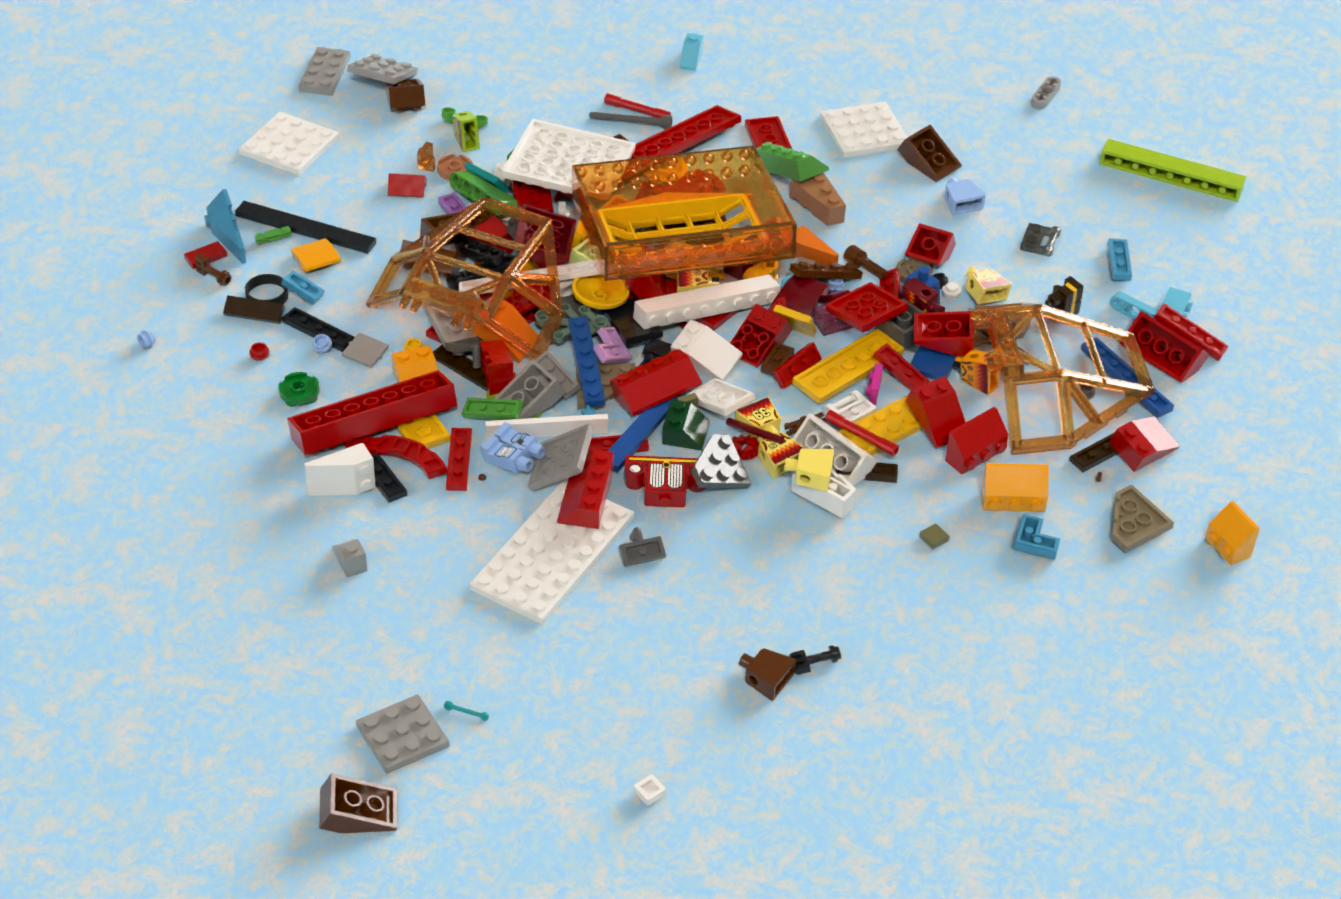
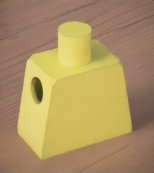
(812, 468)

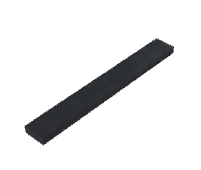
(306, 226)

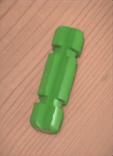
(272, 235)

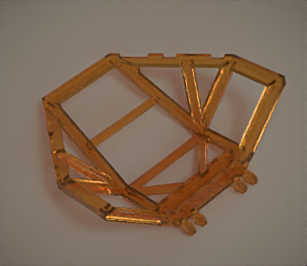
(464, 304)
(1008, 360)

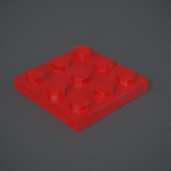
(866, 307)

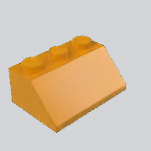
(1015, 487)

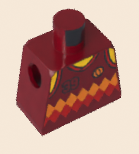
(921, 296)

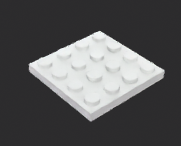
(863, 129)
(289, 143)

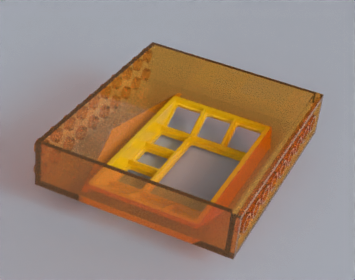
(682, 191)

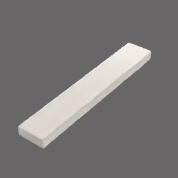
(551, 425)

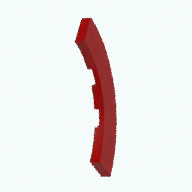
(404, 448)

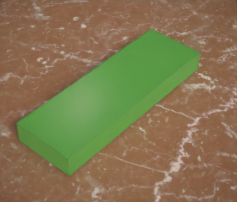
(492, 409)

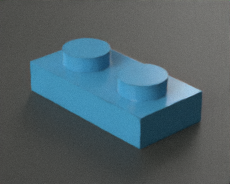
(302, 287)

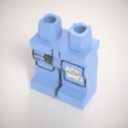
(512, 449)

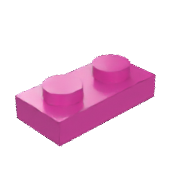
(875, 379)

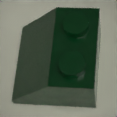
(685, 426)

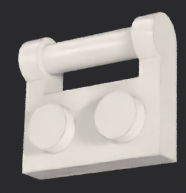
(855, 411)

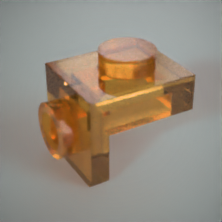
(425, 157)

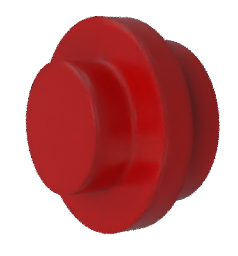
(259, 351)

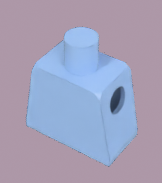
(963, 196)

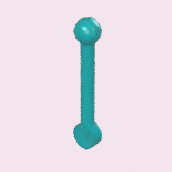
(449, 706)

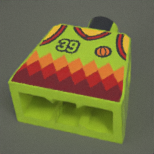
(466, 125)

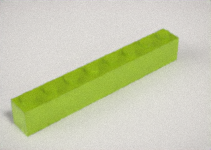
(1172, 170)

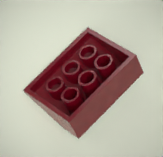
(563, 236)

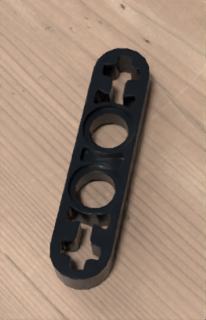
(479, 250)
(454, 279)

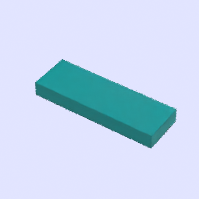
(490, 178)

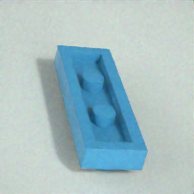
(1119, 259)

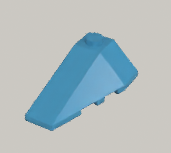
(224, 226)

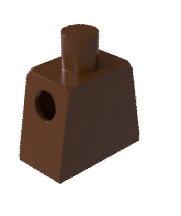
(768, 671)

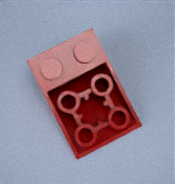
(760, 334)

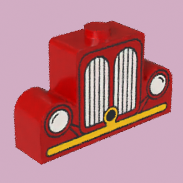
(663, 478)

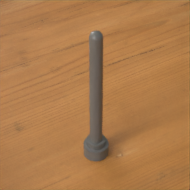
(665, 122)

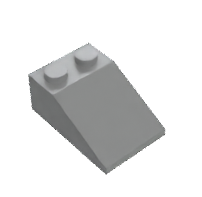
(535, 388)

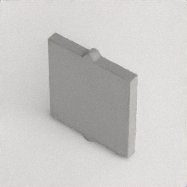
(365, 350)

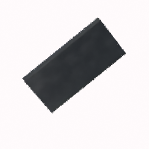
(626, 325)

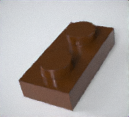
(777, 356)

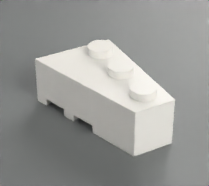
(838, 499)

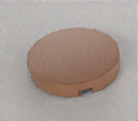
(451, 164)

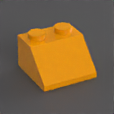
(413, 363)
(1232, 534)

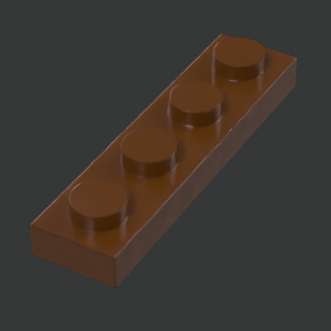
(820, 270)

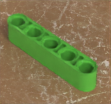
(476, 188)

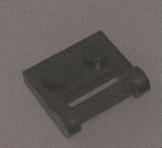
(1034, 237)

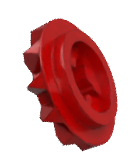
(750, 451)

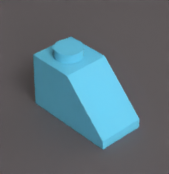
(691, 51)

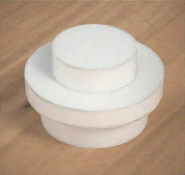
(951, 291)

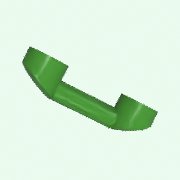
(447, 113)

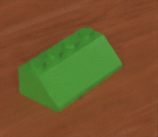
(789, 162)

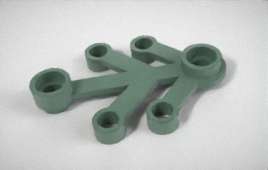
(594, 322)

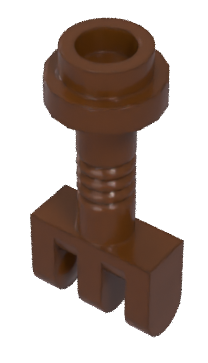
(204, 268)

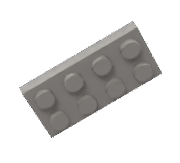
(324, 71)

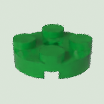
(293, 396)

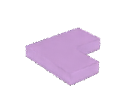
(613, 348)

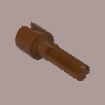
(859, 258)

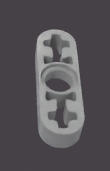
(1051, 87)

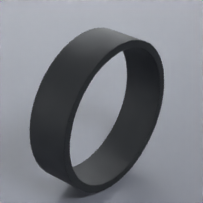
(266, 279)

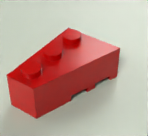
(496, 365)

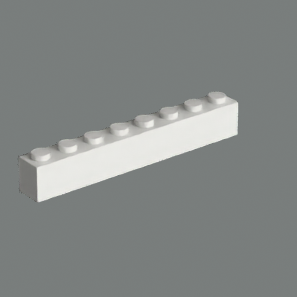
(705, 301)

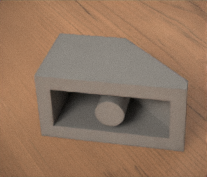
(351, 557)

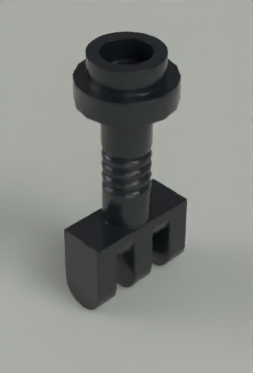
(803, 662)

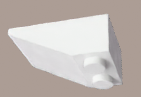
(707, 350)
(341, 472)

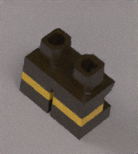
(1067, 296)

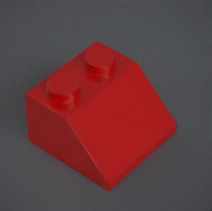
(931, 245)

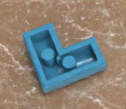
(1032, 542)

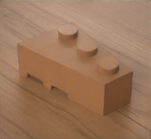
(819, 197)

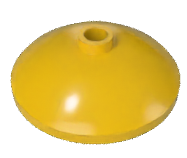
(598, 293)

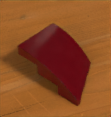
(802, 294)

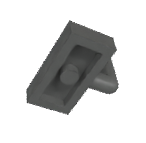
(461, 347)
(642, 549)

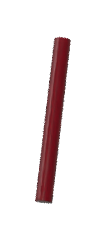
(755, 430)

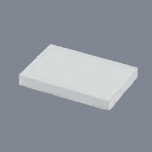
(722, 396)

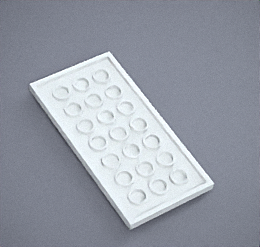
(547, 558)

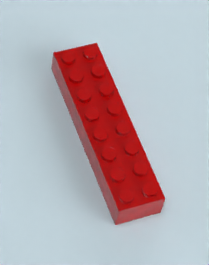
(372, 412)

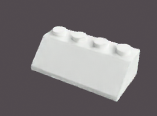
(817, 434)

